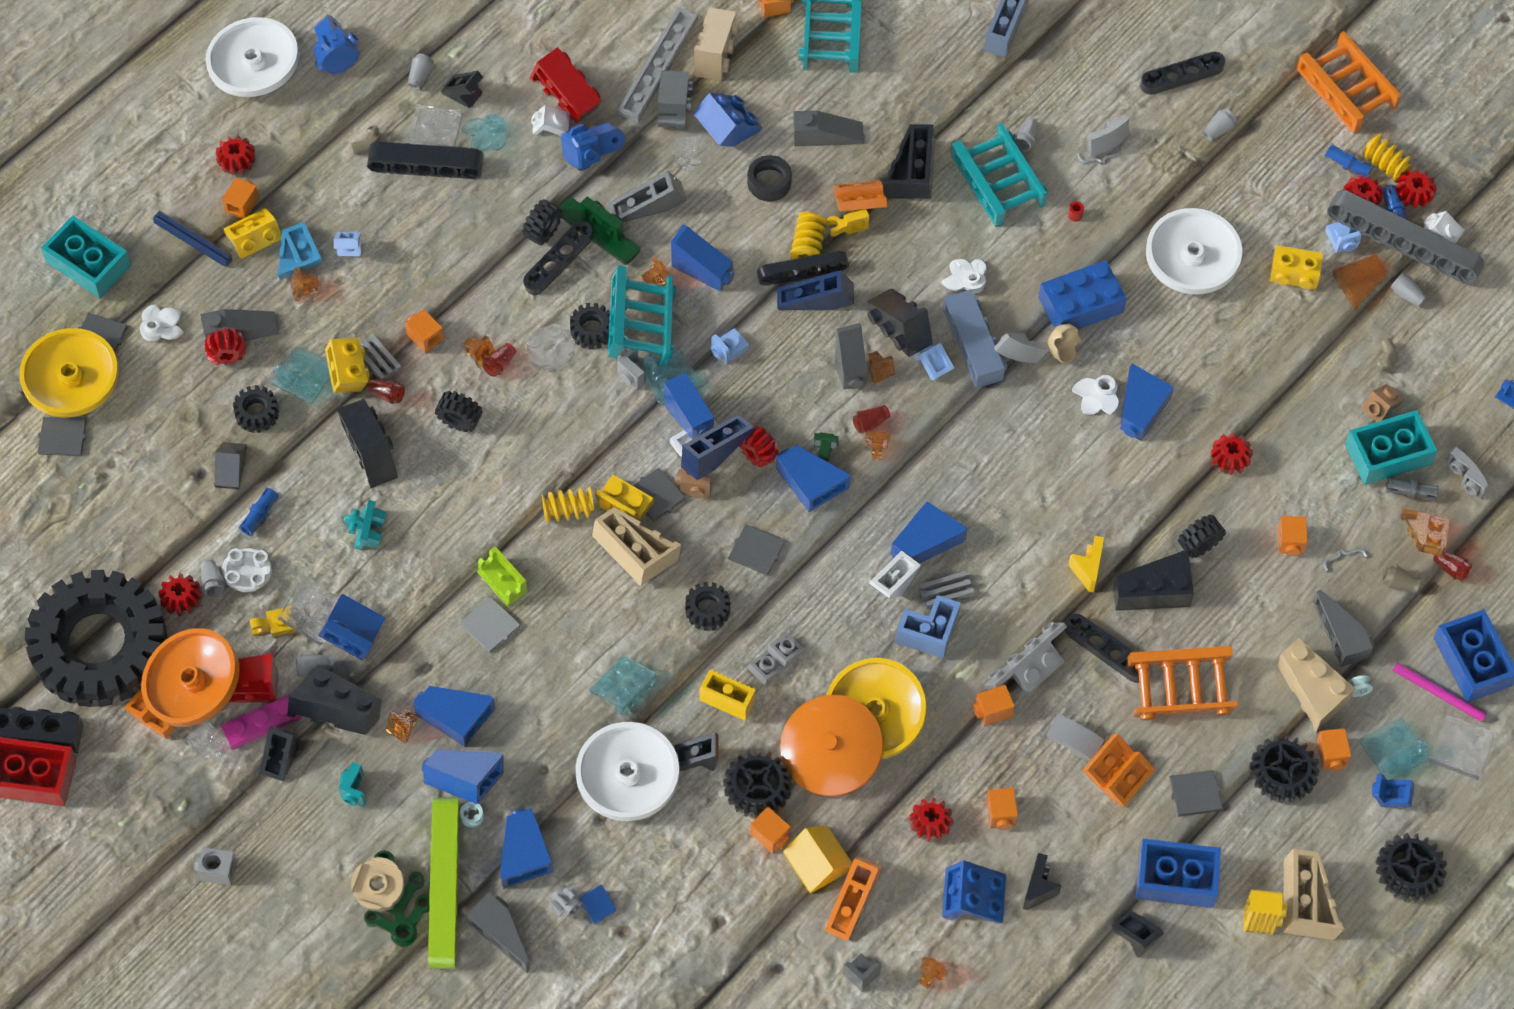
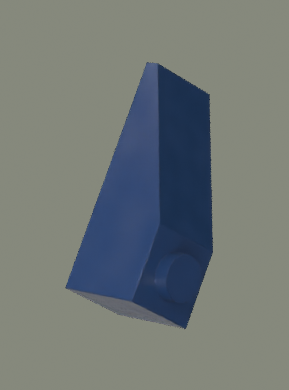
(818, 293)
(713, 447)

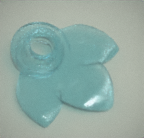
(484, 135)

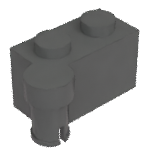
(673, 99)

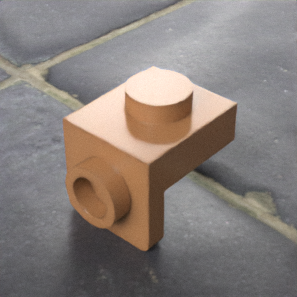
(1381, 402)
(693, 487)

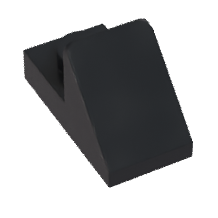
(464, 88)
(698, 752)
(1039, 888)
(1137, 931)

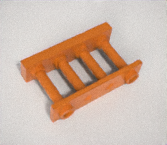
(1338, 99)
(1192, 657)

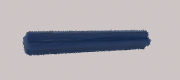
(192, 238)

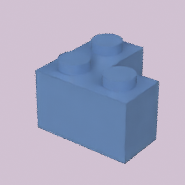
(931, 632)

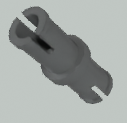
(1412, 489)

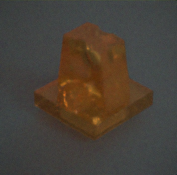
(656, 274)
(303, 284)
(478, 349)
(880, 367)
(877, 441)
(401, 724)
(932, 971)

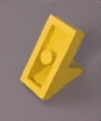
(1087, 566)

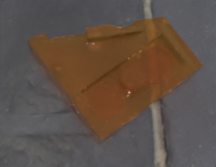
(1360, 279)
(1427, 531)

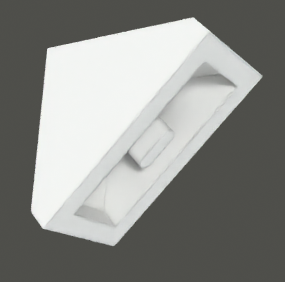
(896, 575)

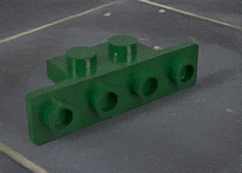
(606, 227)

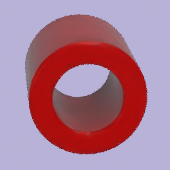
(1076, 211)

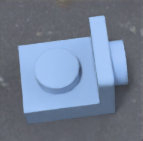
(1343, 237)
(348, 243)
(729, 346)
(935, 361)

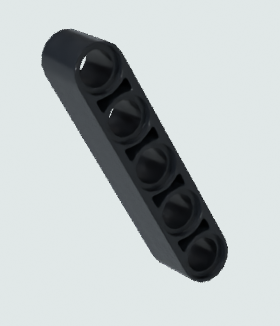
(425, 160)

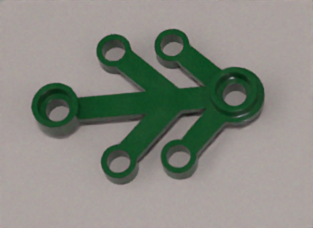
(401, 924)

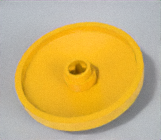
(69, 372)
(890, 695)

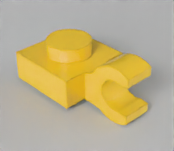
(852, 222)
(270, 624)

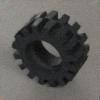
(542, 222)
(590, 314)
(251, 397)
(458, 411)
(1201, 536)
(707, 593)

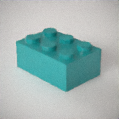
(86, 256)
(1390, 447)

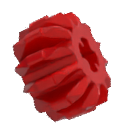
(235, 155)
(1365, 188)
(1416, 188)
(225, 346)
(760, 447)
(1240, 454)
(170, 594)
(921, 819)

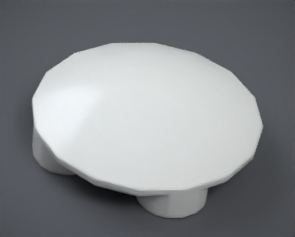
(246, 569)

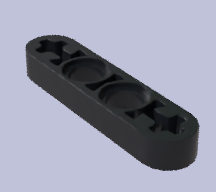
(1183, 74)
(556, 256)
(802, 268)
(1102, 651)

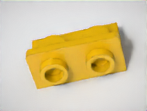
(253, 233)
(624, 498)

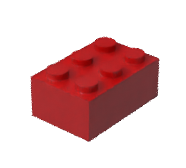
(35, 771)

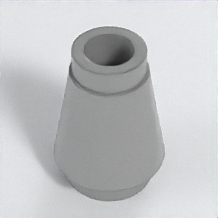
(420, 70)
(1220, 124)
(1026, 134)
(1407, 289)
(211, 579)
(308, 662)

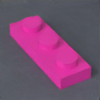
(257, 722)

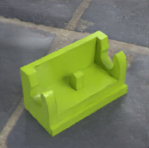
(502, 577)

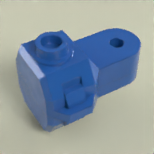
(335, 47)
(586, 146)

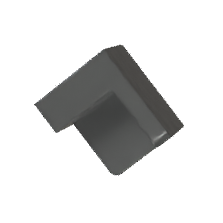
(861, 971)

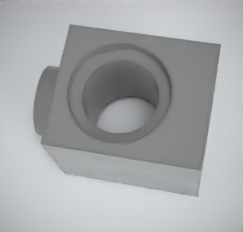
(221, 875)

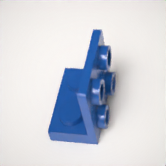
(352, 627)
(974, 892)

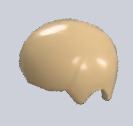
(1063, 342)

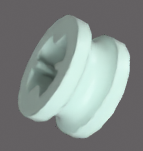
(1361, 685)
(478, 818)

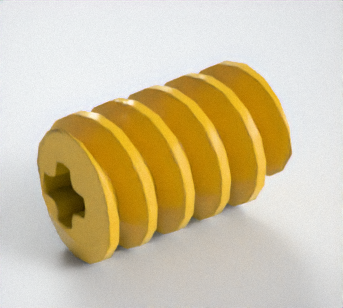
(1387, 158)
(808, 235)
(568, 505)

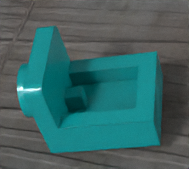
(349, 782)

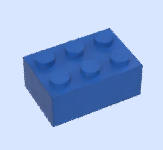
(1083, 296)
(1475, 655)
(1178, 873)

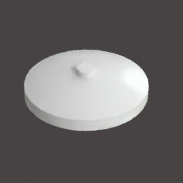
(252, 57)
(1194, 251)
(627, 771)

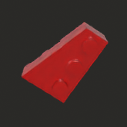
(566, 84)
(256, 680)

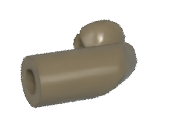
(373, 135)
(1390, 355)

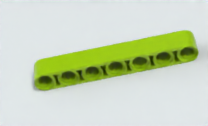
(444, 883)

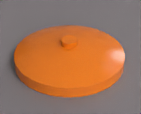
(190, 677)
(832, 746)

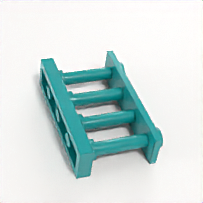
(850, 36)
(986, 191)
(619, 322)

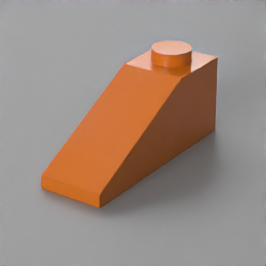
(853, 897)

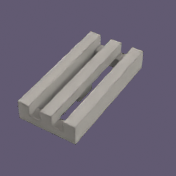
(385, 353)
(961, 576)

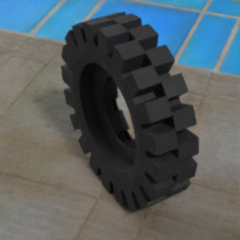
(58, 614)

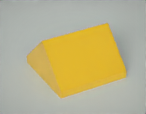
(817, 857)

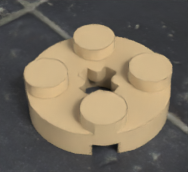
(370, 871)

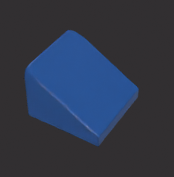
(597, 904)

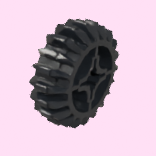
(1301, 762)
(744, 770)
(1430, 862)

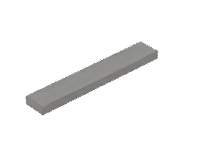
(660, 59)

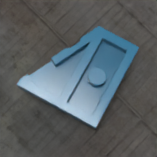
(297, 251)

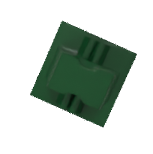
(825, 442)

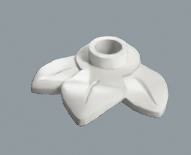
(966, 276)
(160, 323)
(1095, 397)

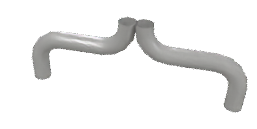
(1103, 161)
(1345, 553)

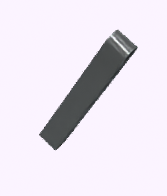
(1405, 237)

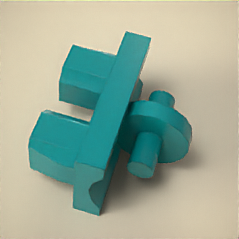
(369, 516)

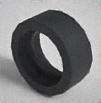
(769, 162)

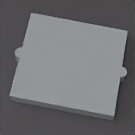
(489, 624)

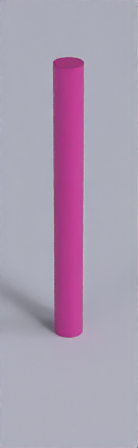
(1439, 692)

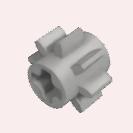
(566, 900)

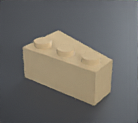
(715, 44)
(634, 546)
(1315, 683)
(1308, 898)

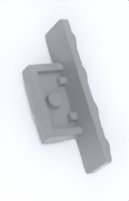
(1033, 663)

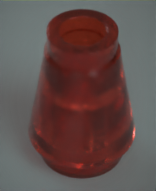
(498, 360)
(386, 390)
(869, 419)
(1454, 565)

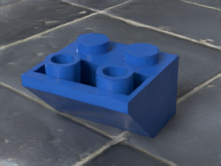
(727, 119)

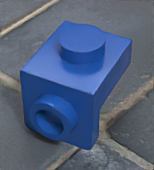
(1393, 792)

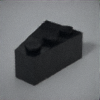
(913, 167)
(901, 321)
(368, 441)
(1155, 584)
(334, 701)

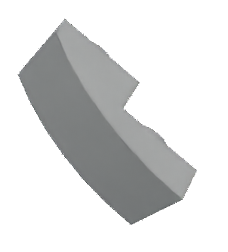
(1106, 139)
(1020, 349)
(1473, 479)
(776, 659)
(1076, 737)

